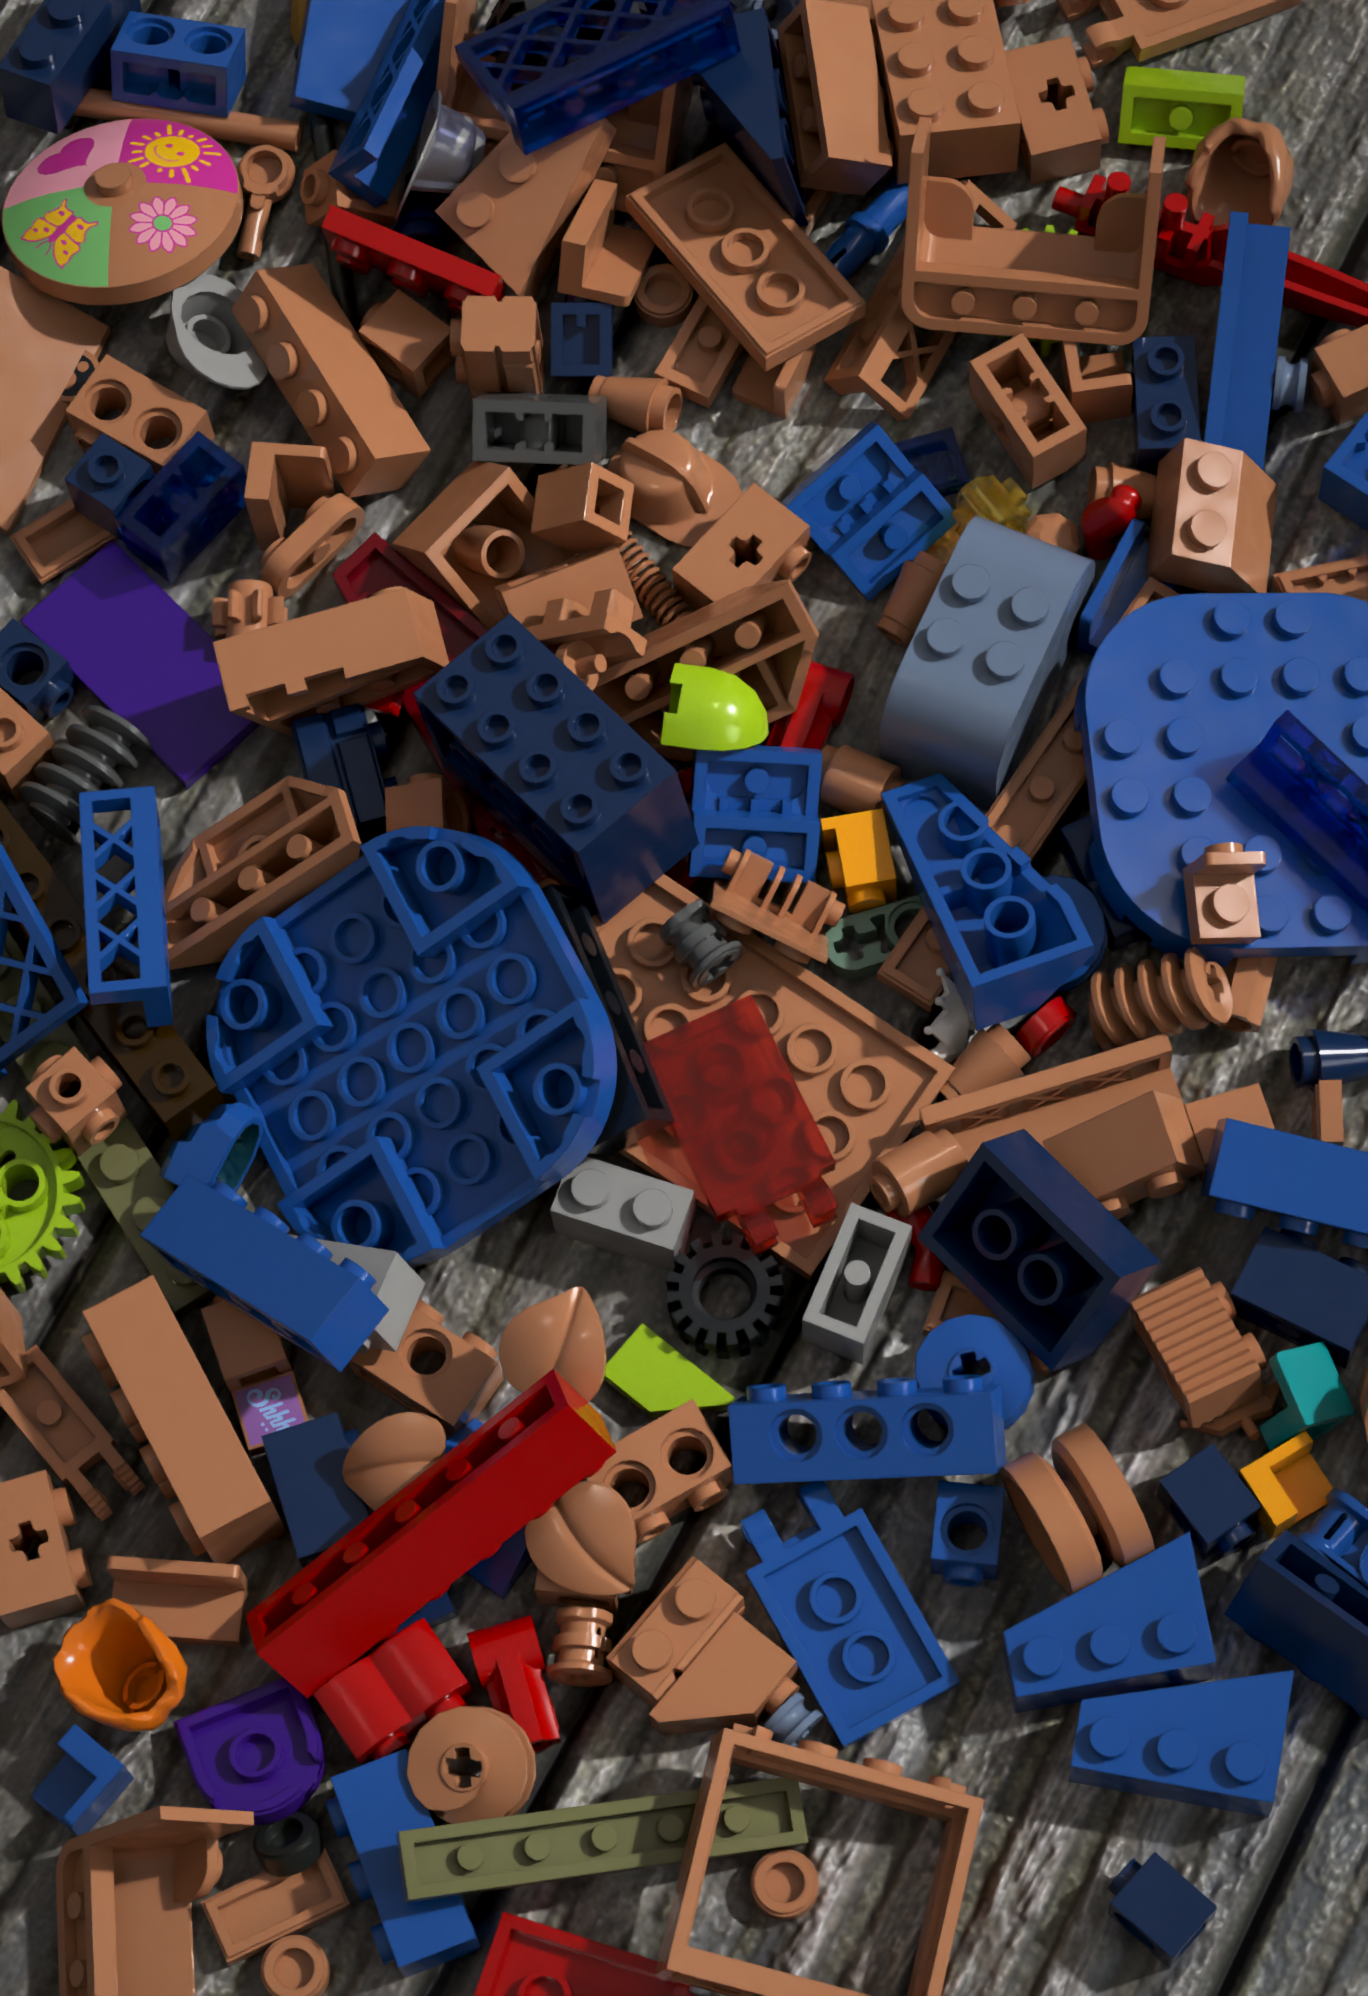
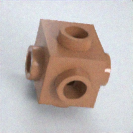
(76, 1100)

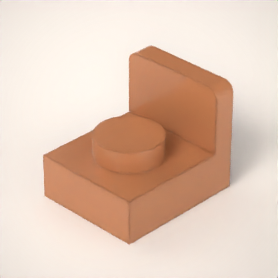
(321, 190)
(1223, 895)

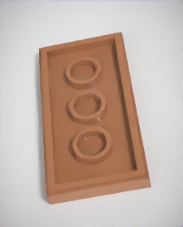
(745, 256)

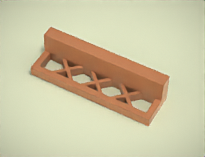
(885, 327)
(1055, 1097)

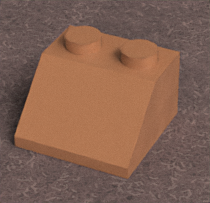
(1211, 520)
(478, 538)

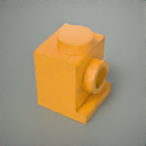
(860, 859)

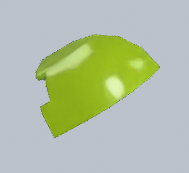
(712, 711)

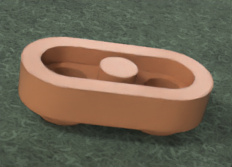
(323, 534)

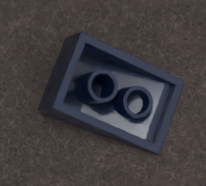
(753, 111)

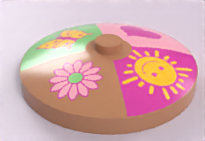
(122, 211)

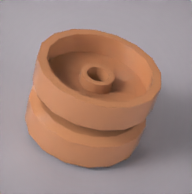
(1077, 1509)

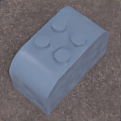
(984, 659)

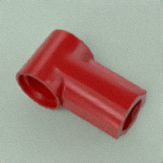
(818, 711)
(512, 1671)

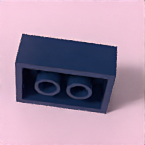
(1038, 1249)

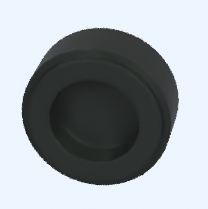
(289, 1844)

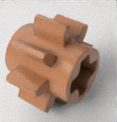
(247, 608)

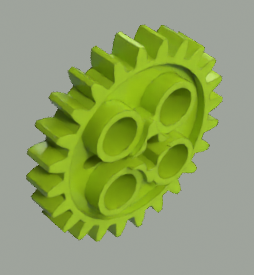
(34, 1225)

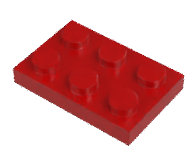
(411, 263)

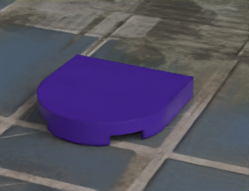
(256, 1752)

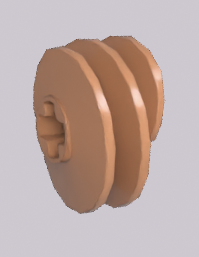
(483, 1735)

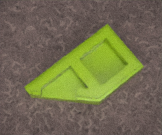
(660, 1377)

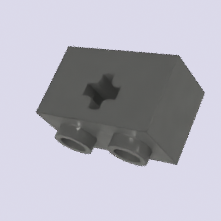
(539, 428)

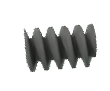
(81, 767)

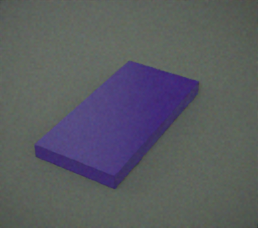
(142, 661)

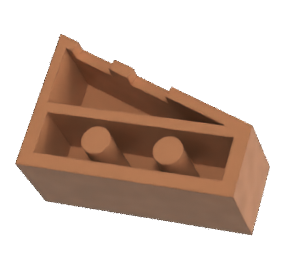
(520, 205)
(332, 658)

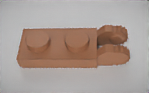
(65, 1431)

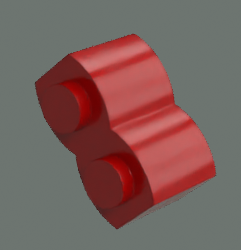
(393, 1692)

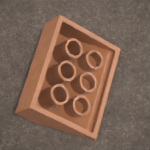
(38, 355)

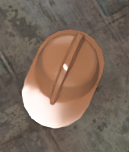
(675, 485)

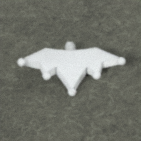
(951, 1024)

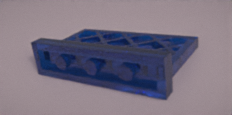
(609, 71)

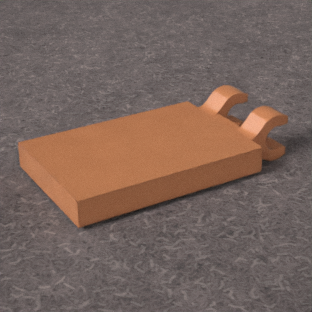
(1161, 25)

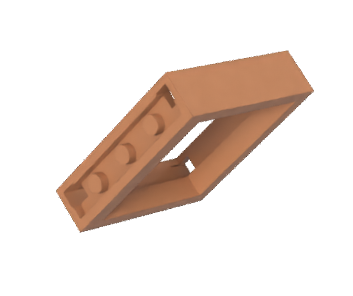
(818, 1766)

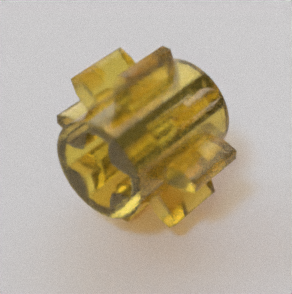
(992, 501)

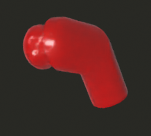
(926, 1267)

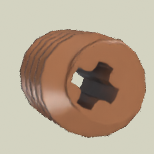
(1157, 1001)

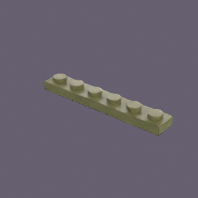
(593, 1840)

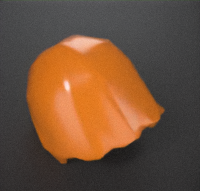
(120, 1668)

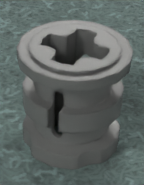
(700, 943)

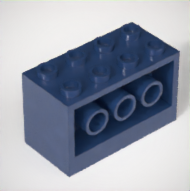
(557, 767)

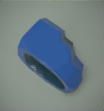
(217, 1147)

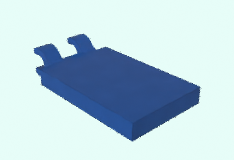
(341, 53)
(846, 1617)

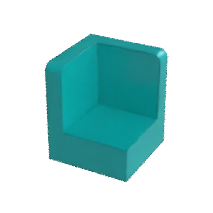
(1312, 1392)

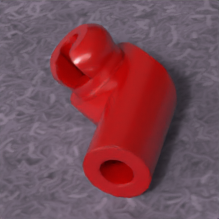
(1108, 518)

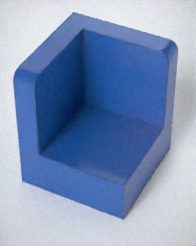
(82, 1782)

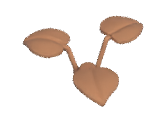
(589, 1531)

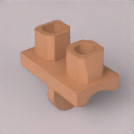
(593, 640)

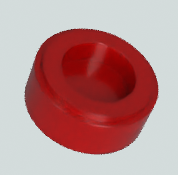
(1046, 1027)

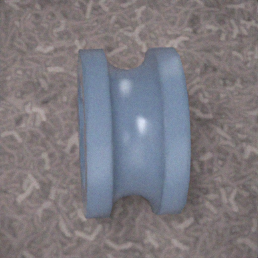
(1289, 384)
(793, 1721)

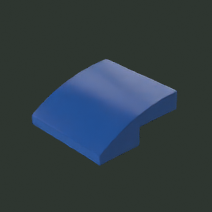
(870, 510)
(756, 802)

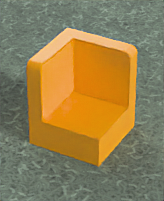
(1286, 1485)

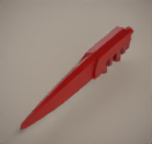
(1200, 250)

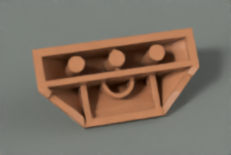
(752, 633)
(256, 866)

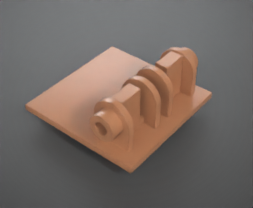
(742, 909)

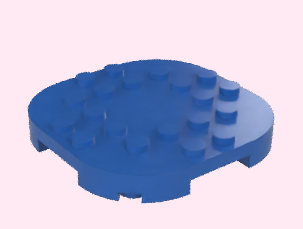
(1168, 716)
(415, 1045)

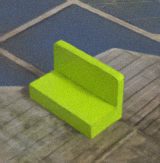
(1176, 105)

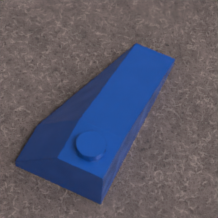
(993, 915)

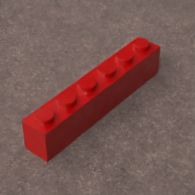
(430, 1534)

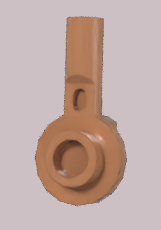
(265, 178)

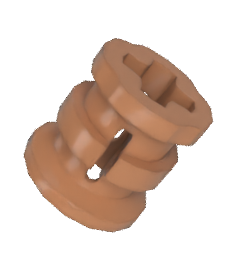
(581, 1647)

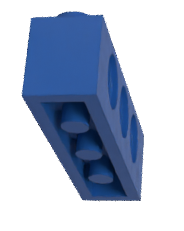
(768, 1454)

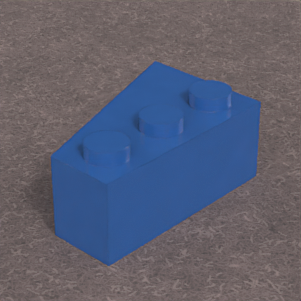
(1115, 1636)
(1188, 1742)

